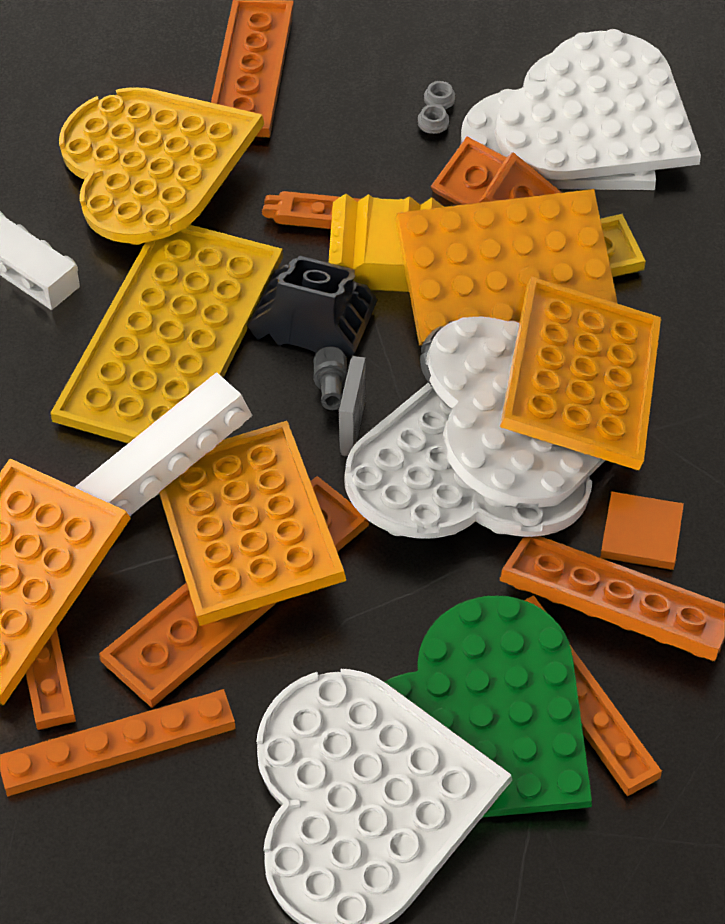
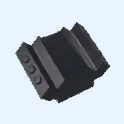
(313, 306)

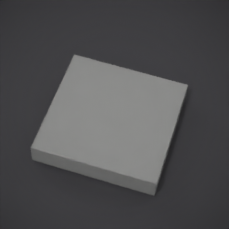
(352, 405)

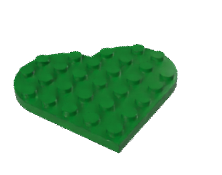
(509, 689)

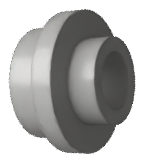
(440, 94)
(433, 119)

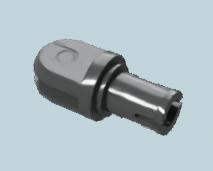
(330, 375)

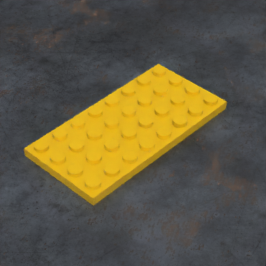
(166, 330)

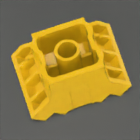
(368, 239)

